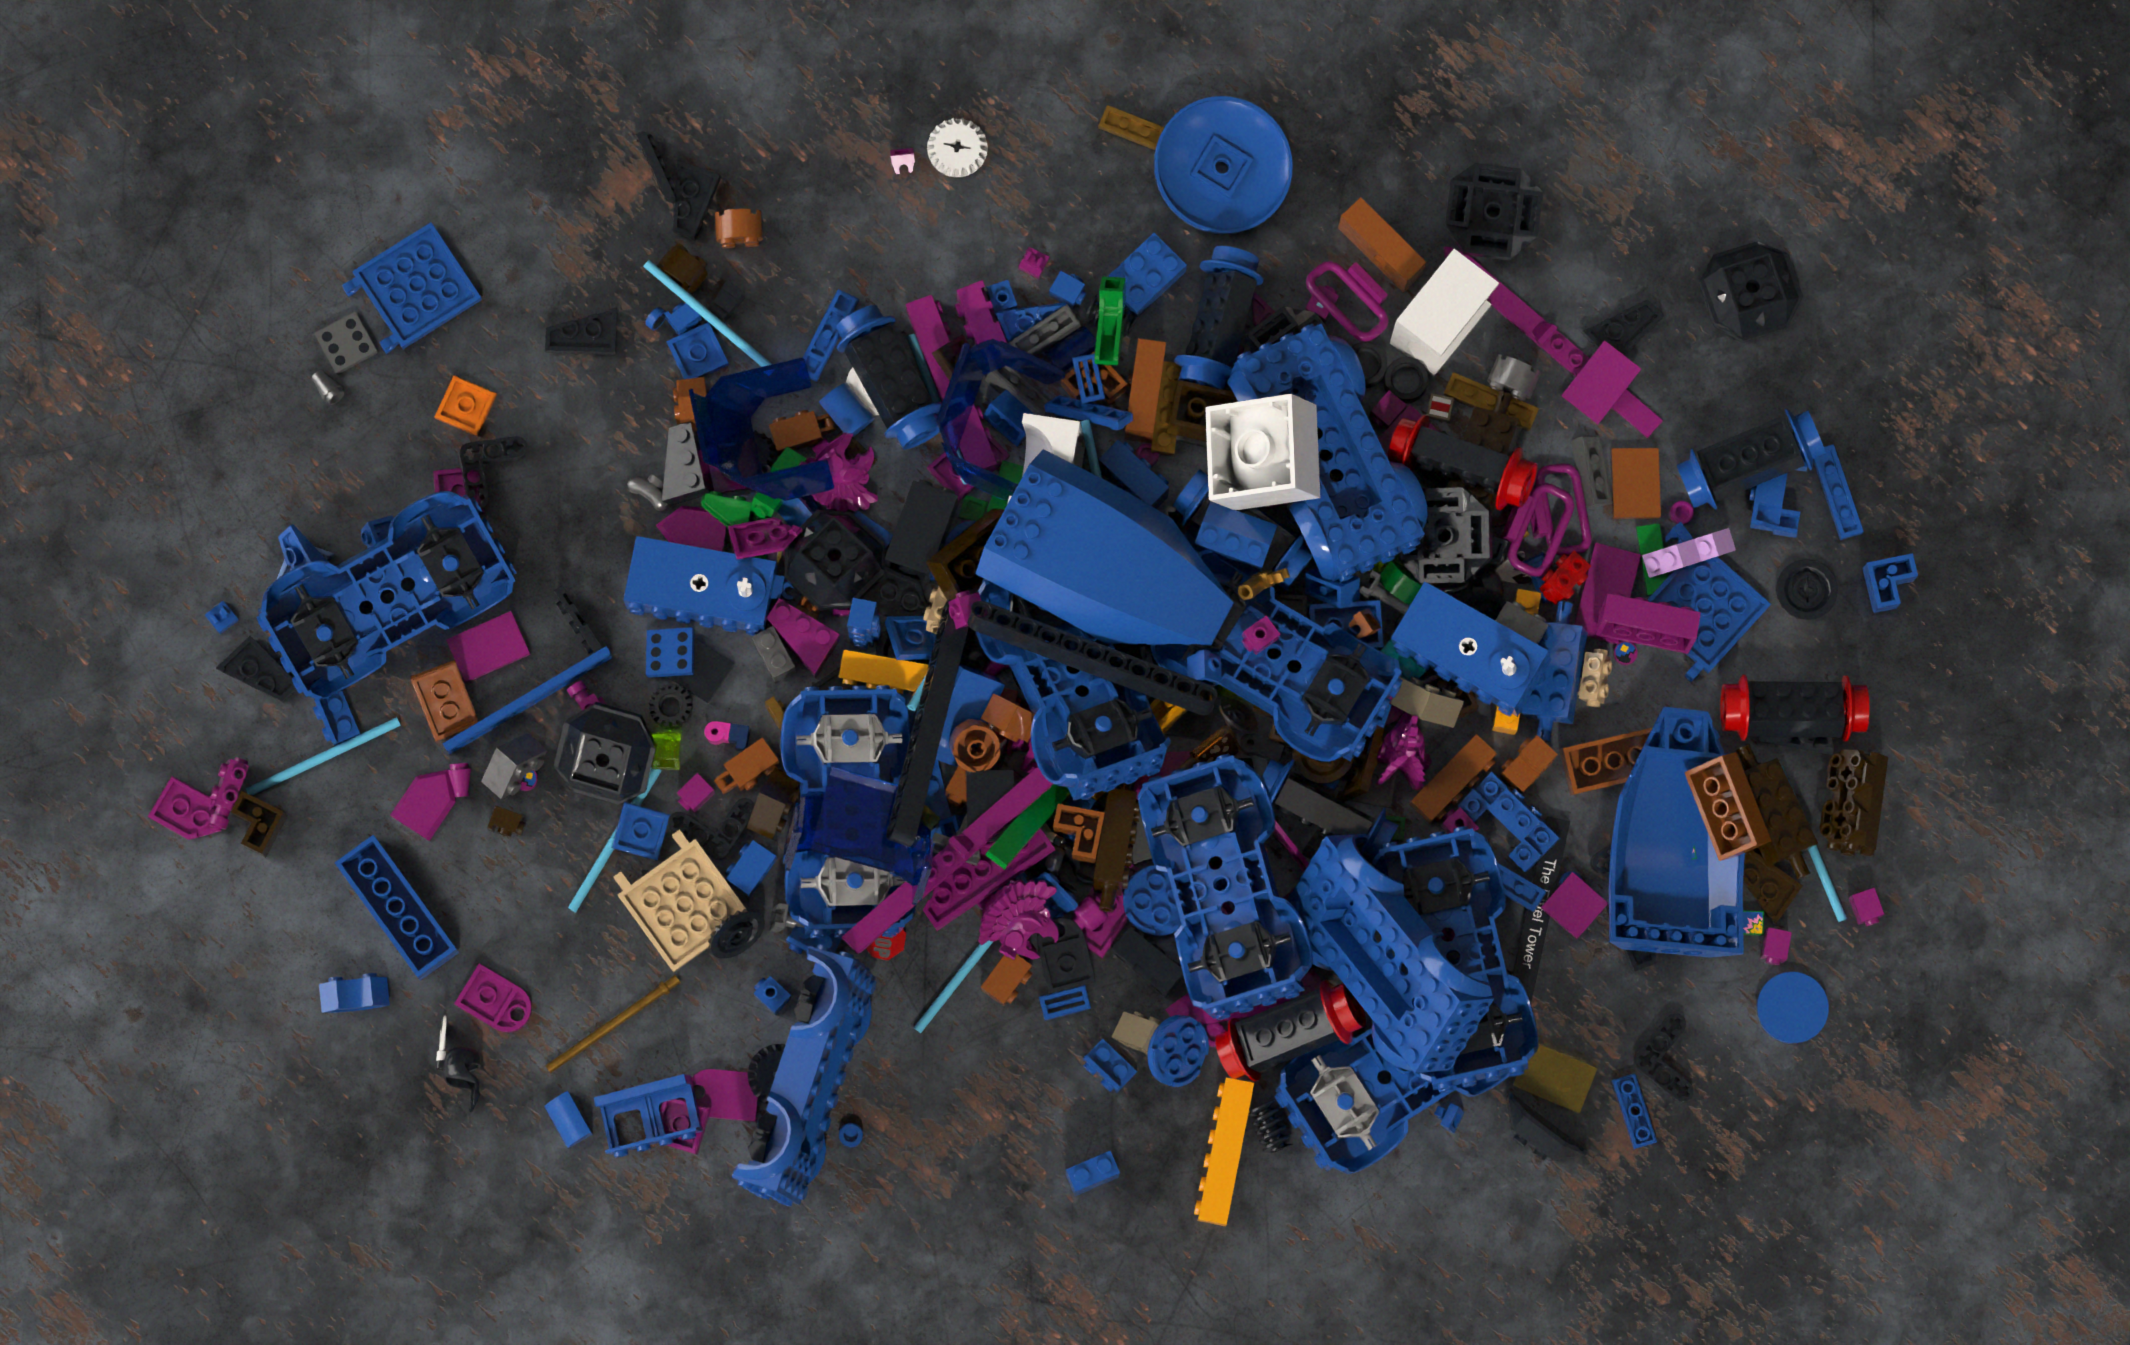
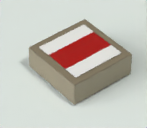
(1440, 407)

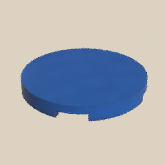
(1151, 903)
(1792, 1007)
(1177, 1050)

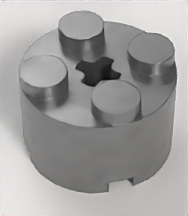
(1513, 377)

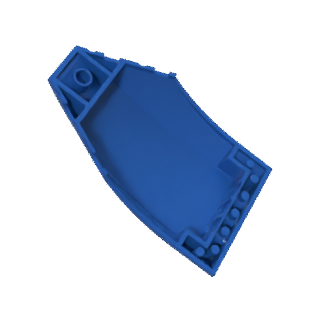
(1102, 560)
(1655, 890)

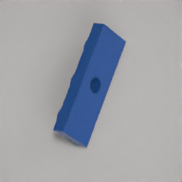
(1638, 1126)

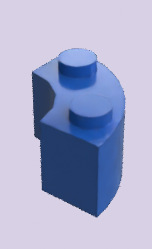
(354, 994)

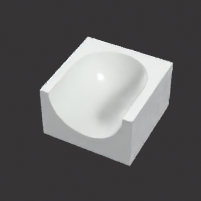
(1054, 435)
(1262, 452)

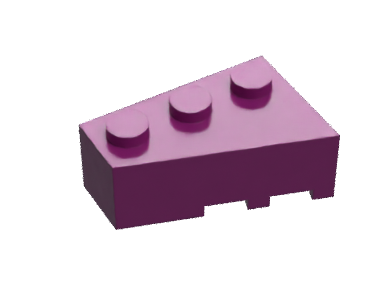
(978, 314)
(804, 635)

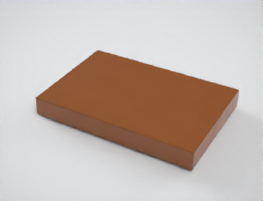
(1635, 483)
(444, 700)

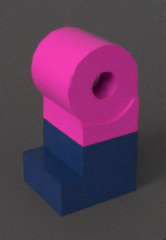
(730, 733)

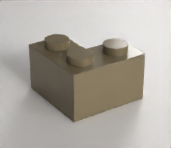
(1428, 702)
(1135, 1030)

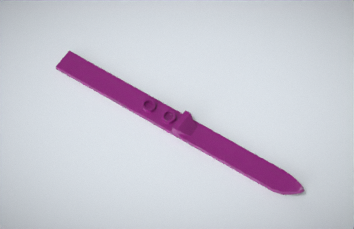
(1561, 349)
(949, 859)

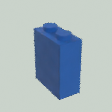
(1092, 1173)

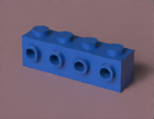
(863, 624)

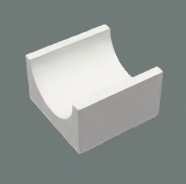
(1443, 312)

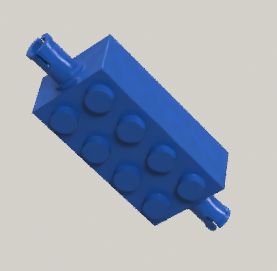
(1558, 688)

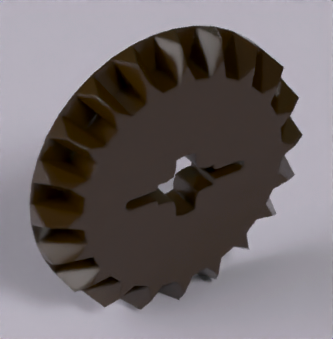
(1321, 771)

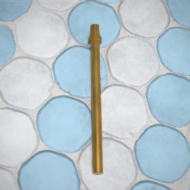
(613, 1023)

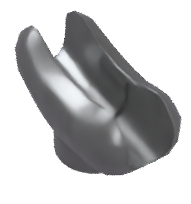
(650, 489)

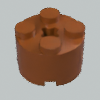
(739, 227)
(974, 758)

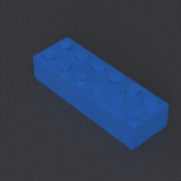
(396, 907)

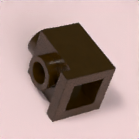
(506, 822)

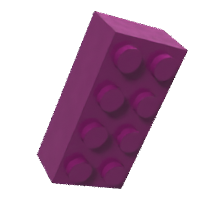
(1648, 623)

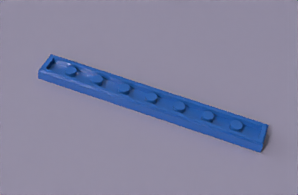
(527, 700)

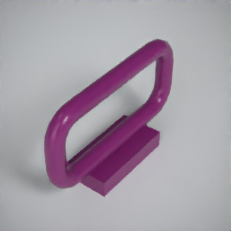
(1363, 286)
(1541, 519)
(1519, 521)

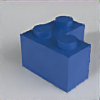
(1884, 576)

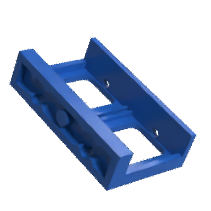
(648, 1100)

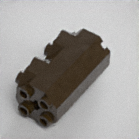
(1854, 813)

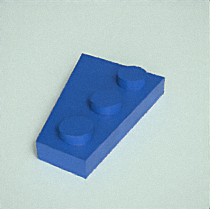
(1018, 320)

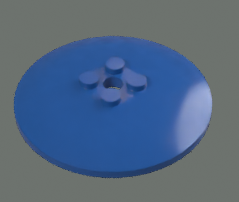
(1229, 133)

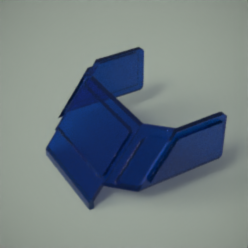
(961, 395)
(728, 433)
(852, 825)

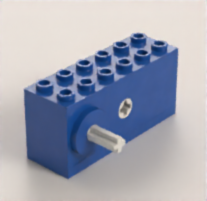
(667, 577)
(1442, 629)

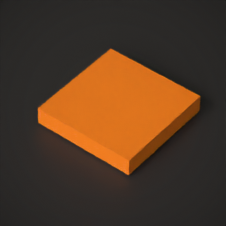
(465, 405)

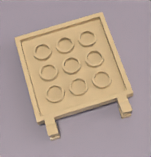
(680, 902)

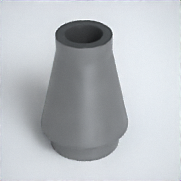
(328, 388)

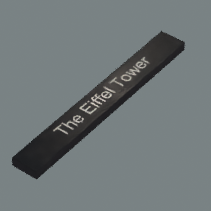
(1536, 922)

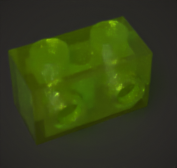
(668, 750)

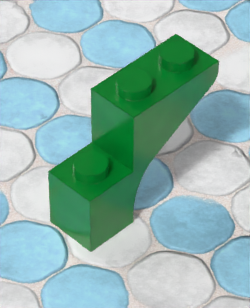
(1110, 323)
(765, 506)
(727, 510)

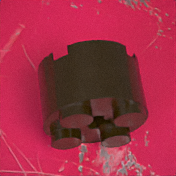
(684, 268)

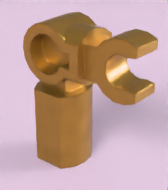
(1261, 581)

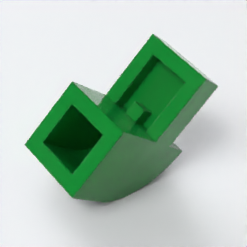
(1400, 582)

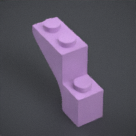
(1688, 552)

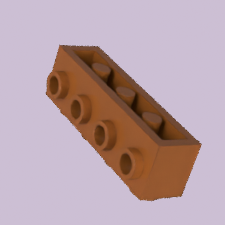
(1453, 779)

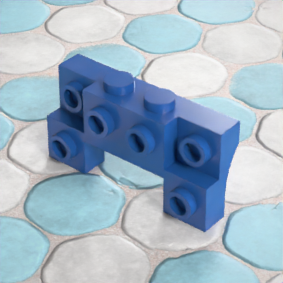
(1768, 505)
(1515, 815)

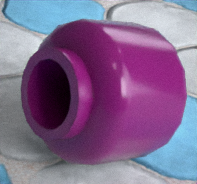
(1088, 913)

